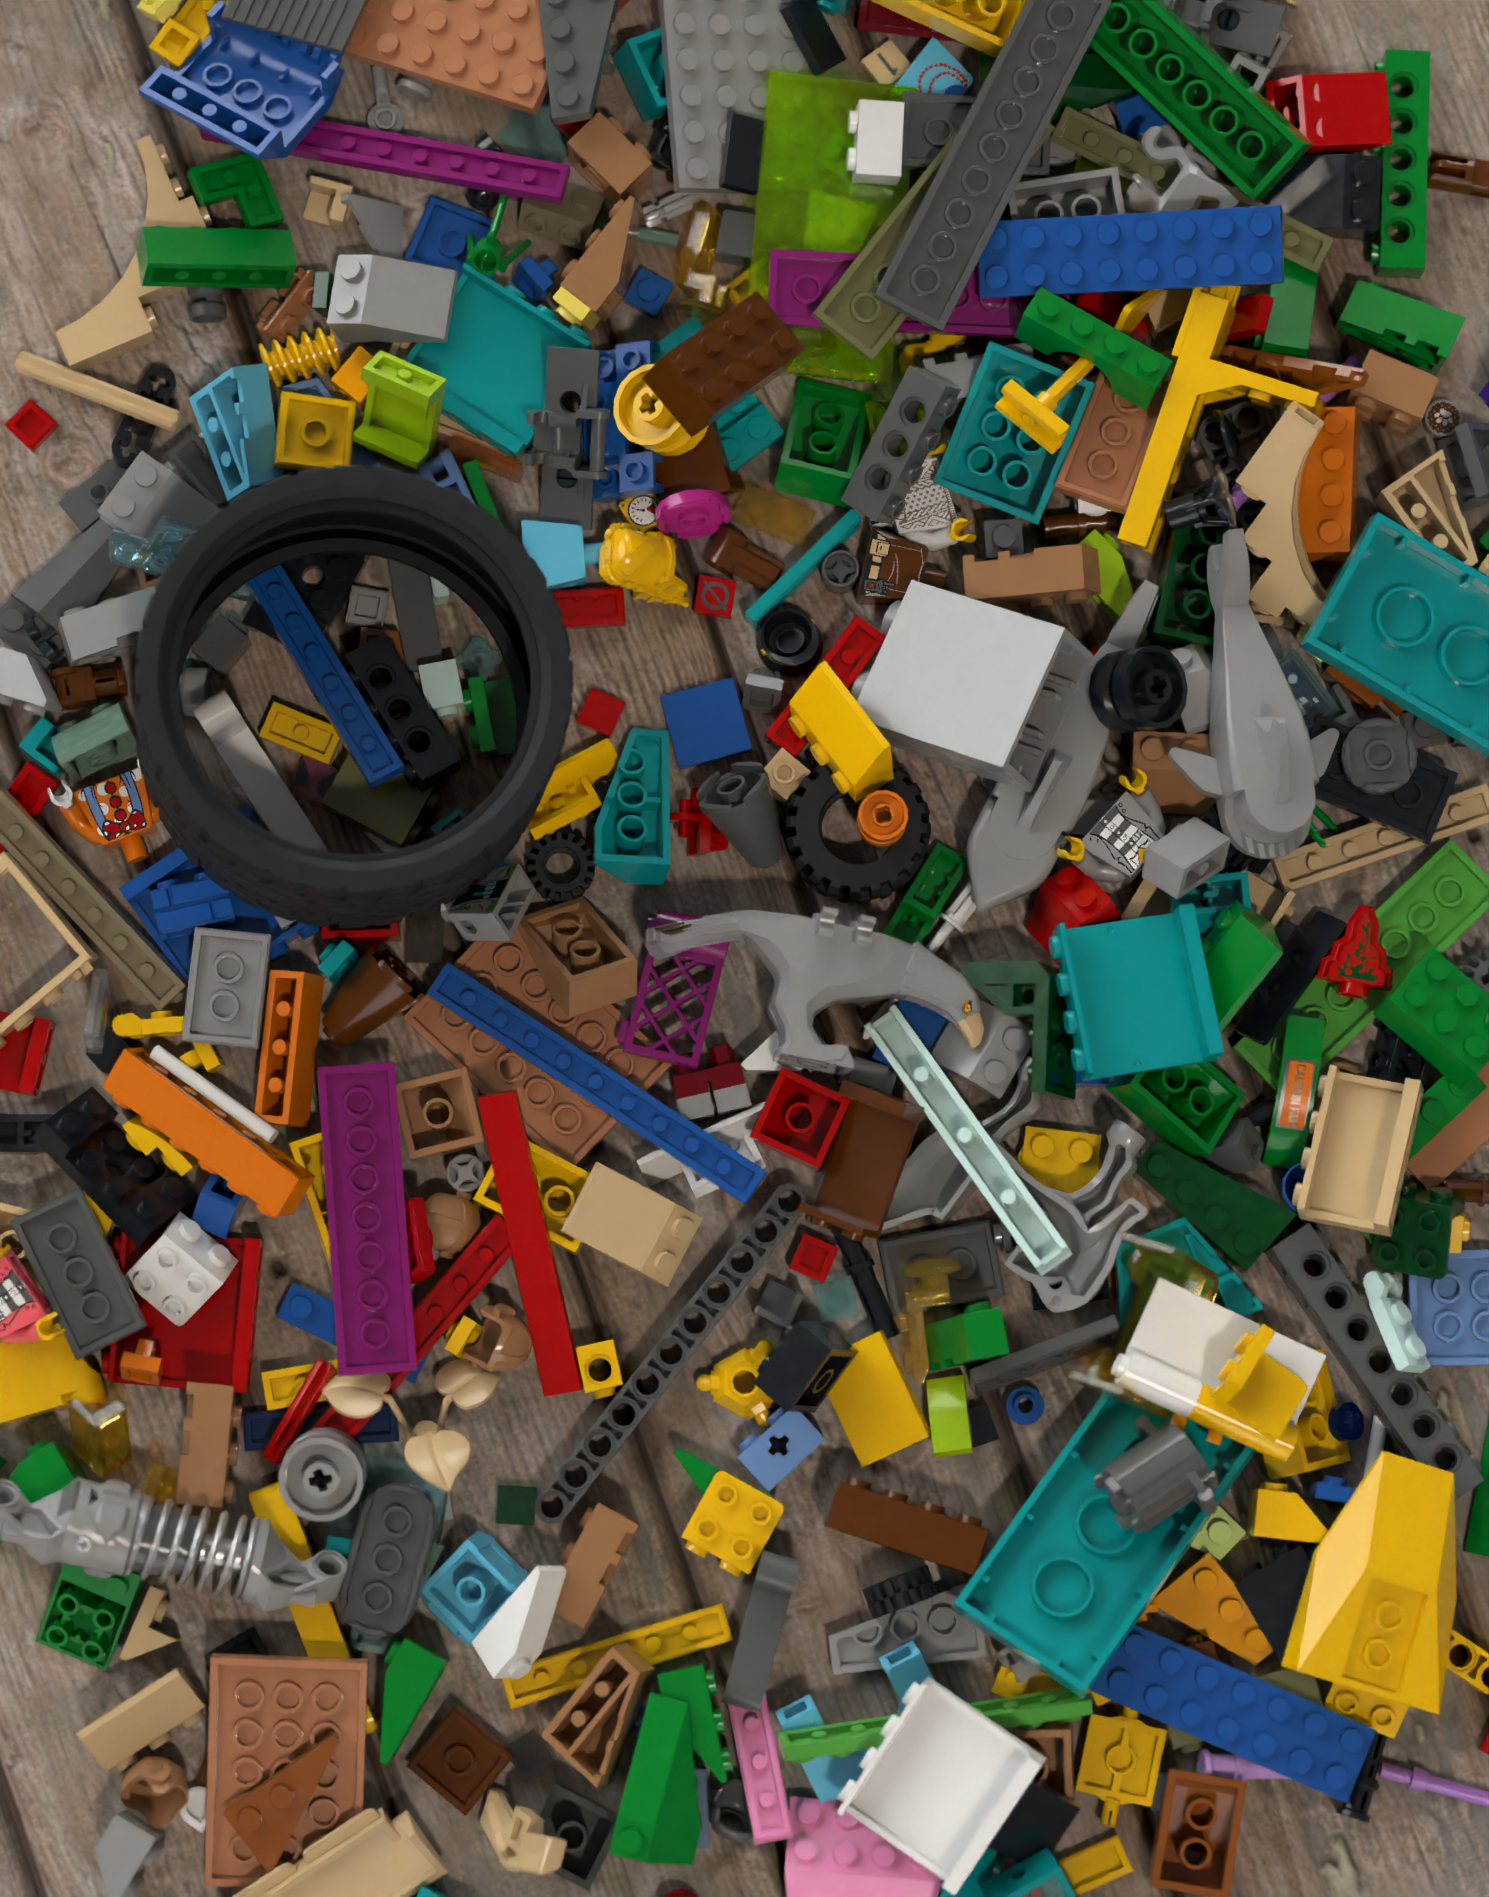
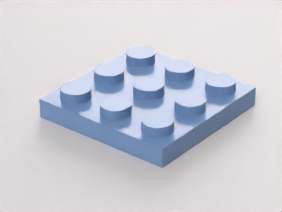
(1454, 1311)

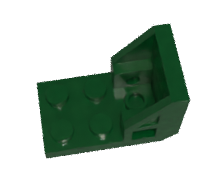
(1031, 992)

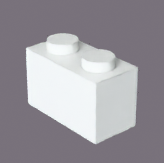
(877, 142)

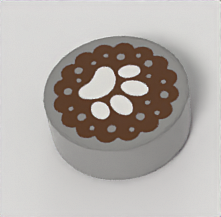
(1442, 418)

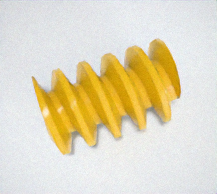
(301, 357)

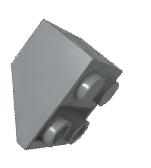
(125, 1852)

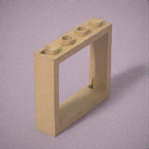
(76, 970)

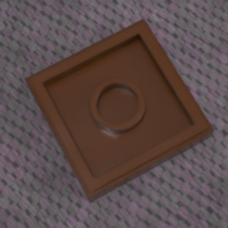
(460, 1760)

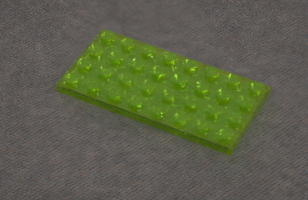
(813, 204)

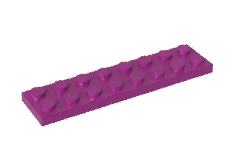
(804, 278)
(366, 1219)

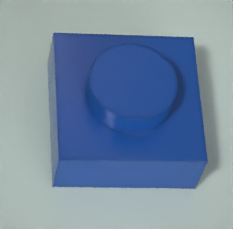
(648, 293)

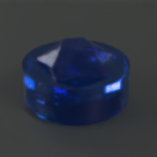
(1346, 1422)

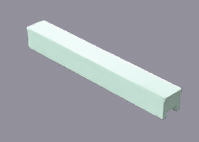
(969, 1141)

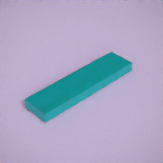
(802, 569)

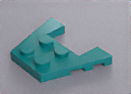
(1186, 1238)

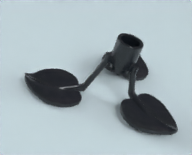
(1192, 509)

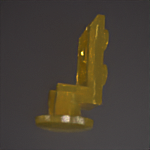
(695, 268)
(931, 1291)

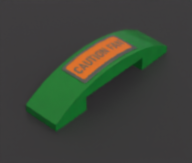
(1294, 1091)

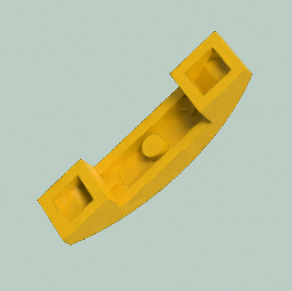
(183, 33)

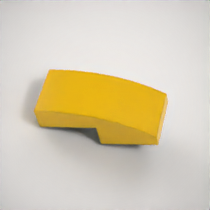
(148, 1140)

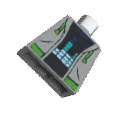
(492, 906)

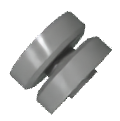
(317, 1496)

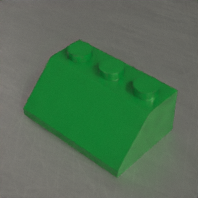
(1238, 957)
(1181, 1104)

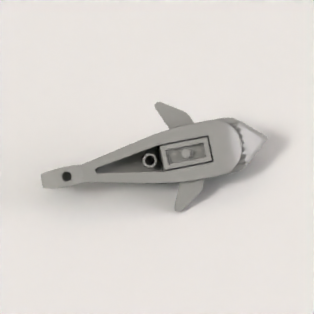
(1020, 831)

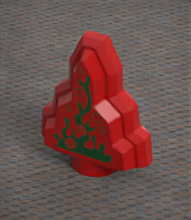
(1358, 958)

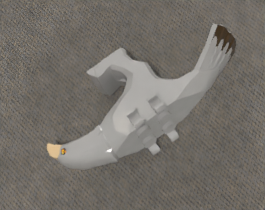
(824, 966)

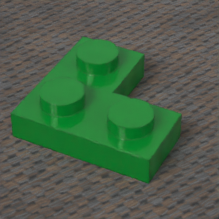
(242, 180)

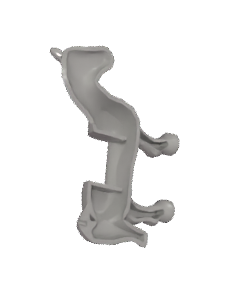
(939, 1186)

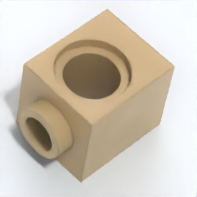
(785, 776)

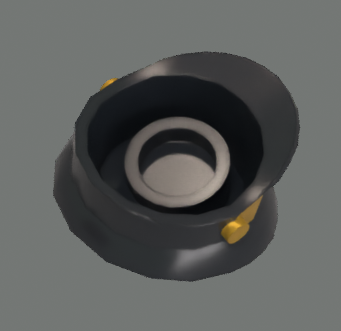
(789, 642)

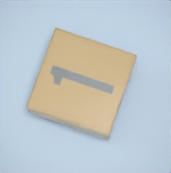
(886, 64)

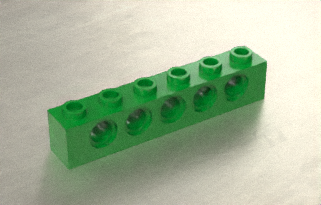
(1404, 259)

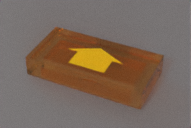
(487, 459)

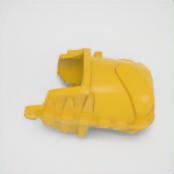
(642, 564)

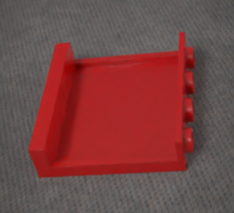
(215, 1341)

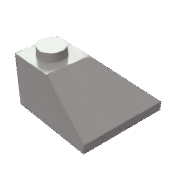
(1198, 671)

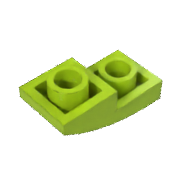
(949, 1416)

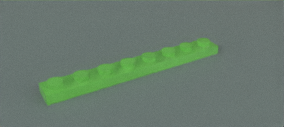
(843, 1738)

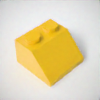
(1282, 1515)

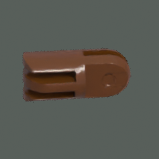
(1458, 174)

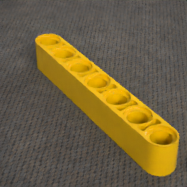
(319, 1624)

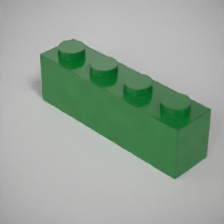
(216, 257)

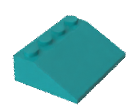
(993, 456)

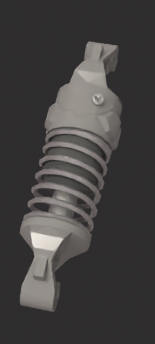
(120, 1530)

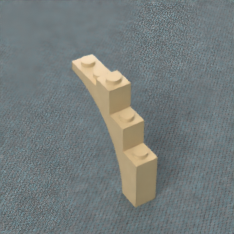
(119, 320)
(1276, 533)

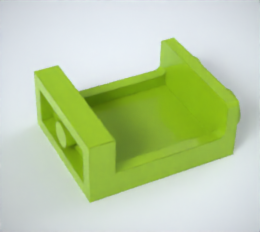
(400, 409)

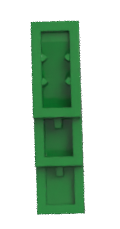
(927, 895)

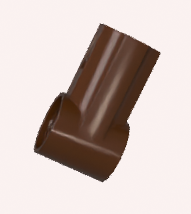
(736, 556)

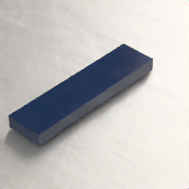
(261, 1426)

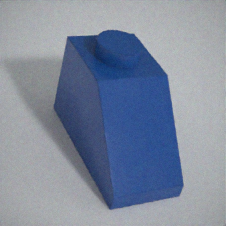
(218, 1207)

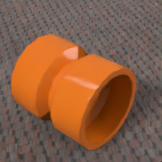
(882, 818)

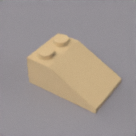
(631, 1224)

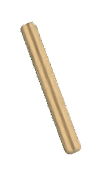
(98, 391)

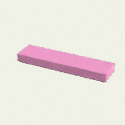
(761, 1774)

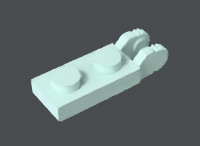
(1395, 1322)

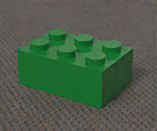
(1441, 1017)

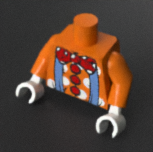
(112, 813)

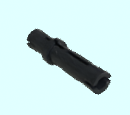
(867, 1285)

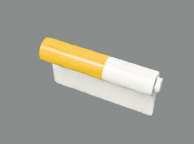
(1182, 1349)

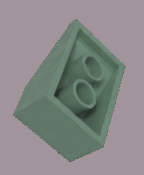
(94, 742)

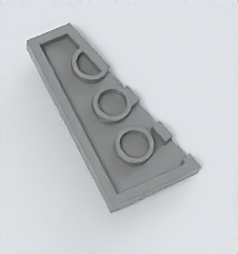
(931, 1624)

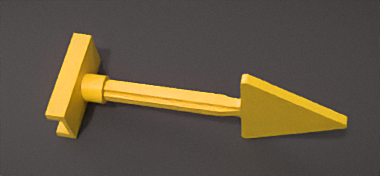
(1036, 413)

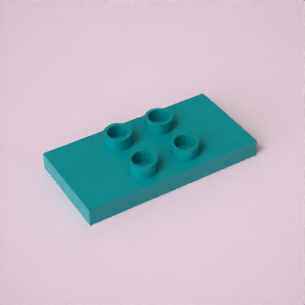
(1411, 629)
(1065, 1573)

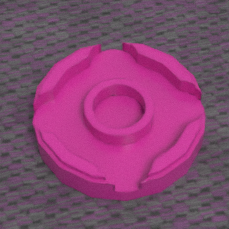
(693, 513)

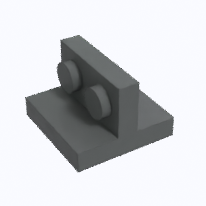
(1468, 463)

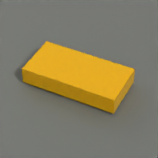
(1095, 1865)

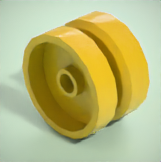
(647, 420)

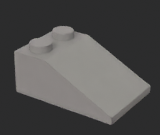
(390, 300)
(149, 493)

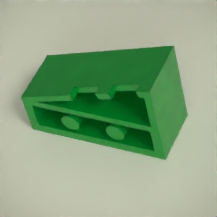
(1291, 312)
(1400, 326)

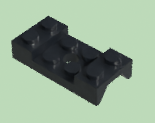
(324, 601)
(87, 1139)

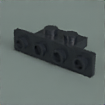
(1290, 975)

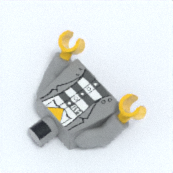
(1118, 841)

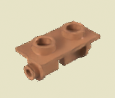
(283, 319)

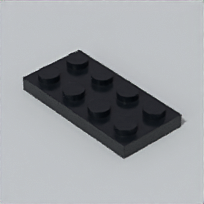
(1408, 810)

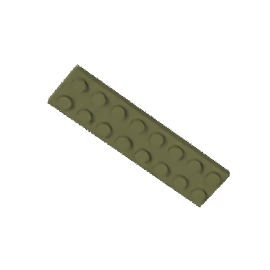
(850, 305)

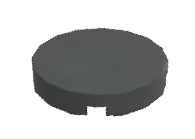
(1378, 767)

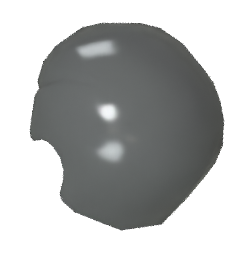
(730, 1813)

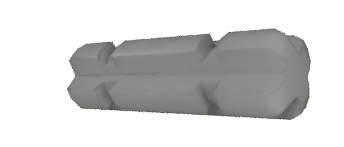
(671, 207)

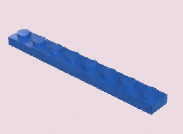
(325, 676)

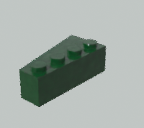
(1224, 1212)

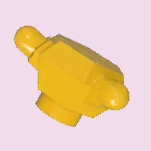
(733, 1383)

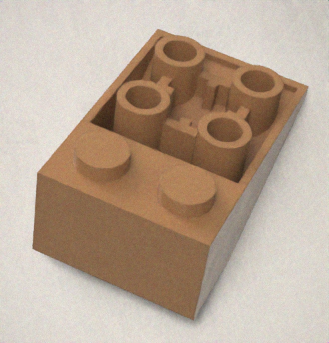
(606, 267)

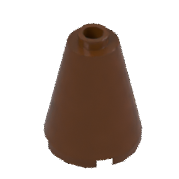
(371, 996)

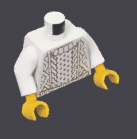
(929, 511)

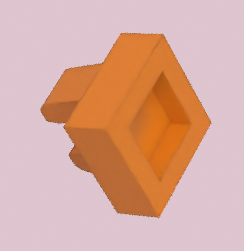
(142, 1364)

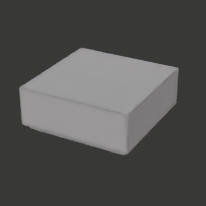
(367, 607)

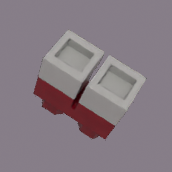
(726, 1083)

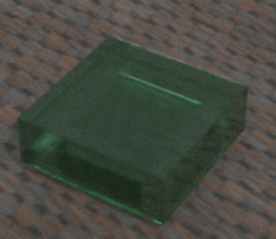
(516, 1505)

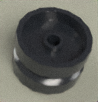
(1138, 689)

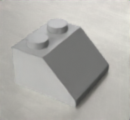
(993, 1061)

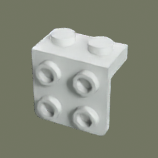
(181, 1270)

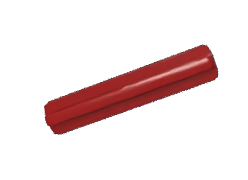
(298, 1411)

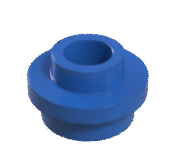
(1013, 1410)

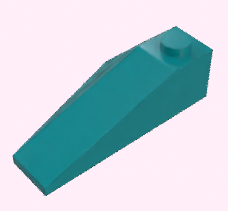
(635, 817)

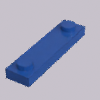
(316, 1317)

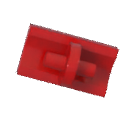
(697, 828)

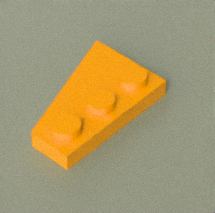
(1211, 1604)

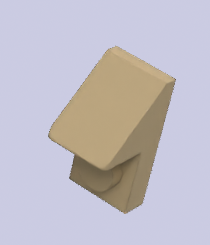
(143, 1635)

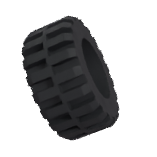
(844, 879)

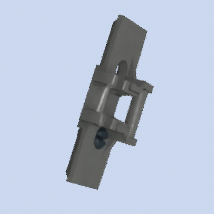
(1233, 24)
(557, 437)

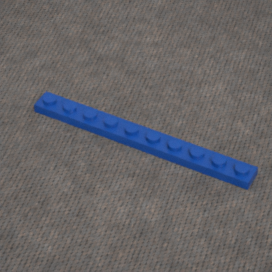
(596, 1083)

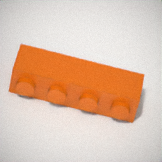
(289, 1048)

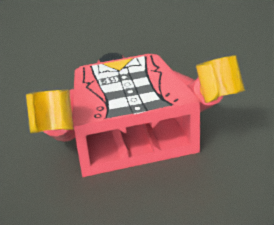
(22, 1304)

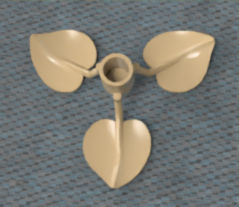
(431, 1450)

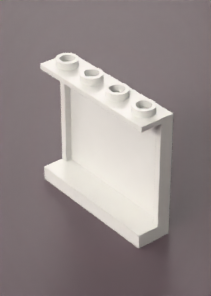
(941, 1782)

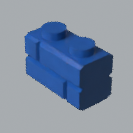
(190, 905)

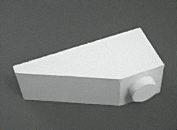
(521, 1625)

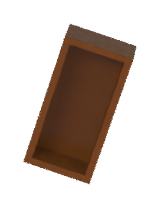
(723, 363)
(905, 1527)

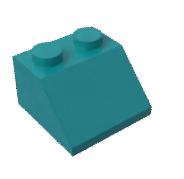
(643, 73)

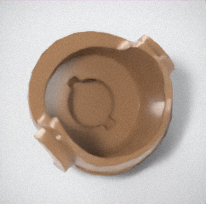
(452, 1222)
(503, 1341)
(155, 1789)

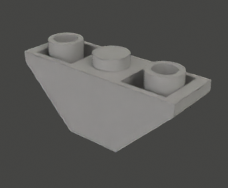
(27, 683)

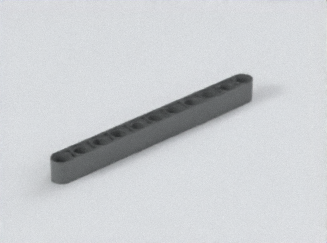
(665, 1372)

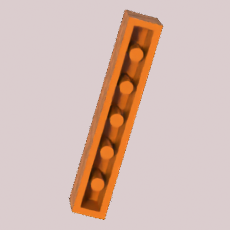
(208, 1133)

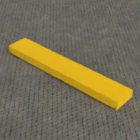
(653, 1642)

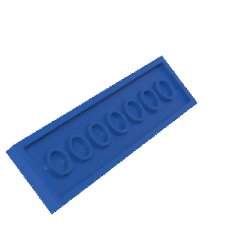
(1134, 252)
(1236, 1712)

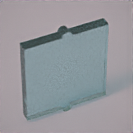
(535, 135)

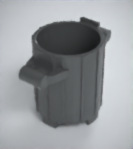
(1157, 1477)

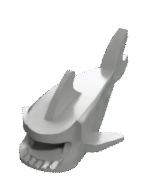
(1259, 744)

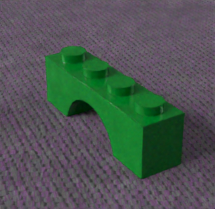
(1130, 366)

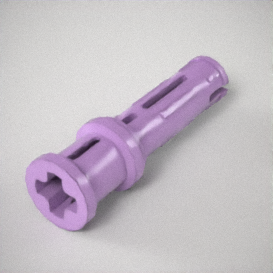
(1232, 1767)

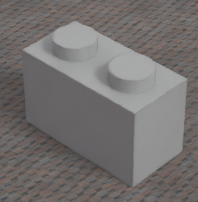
(1185, 857)

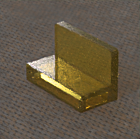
(100, 1437)

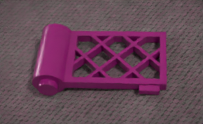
(710, 956)

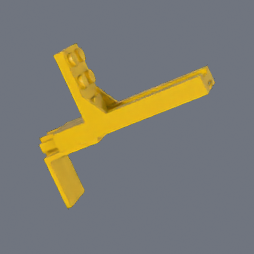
(1196, 382)

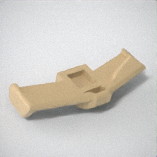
(519, 1836)

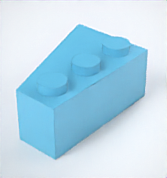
(239, 427)

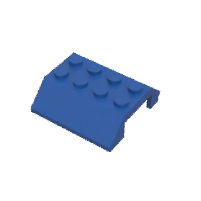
(249, 87)

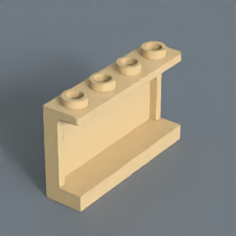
(1358, 1151)

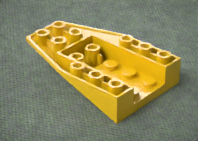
(1383, 1588)

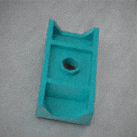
(743, 429)

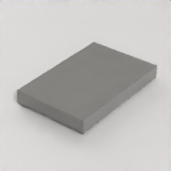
(227, 988)

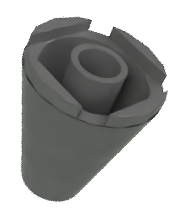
(744, 812)

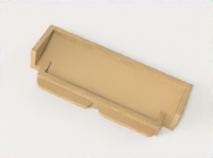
(358, 1860)

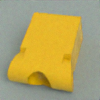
(44, 1378)

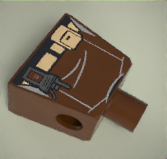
(891, 566)

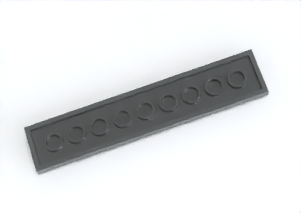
(988, 158)

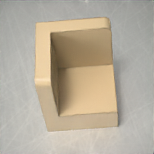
(325, 204)

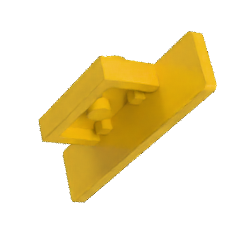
(571, 790)

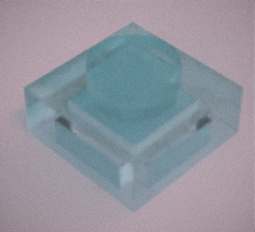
(836, 1300)

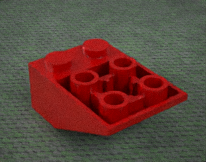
(1335, 110)

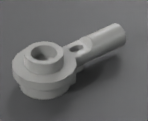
(384, 114)

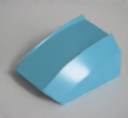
(472, 1586)

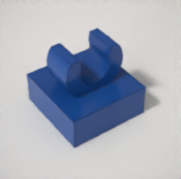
(535, 279)

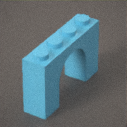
(831, 1774)

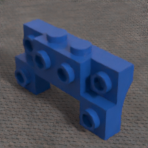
(629, 469)

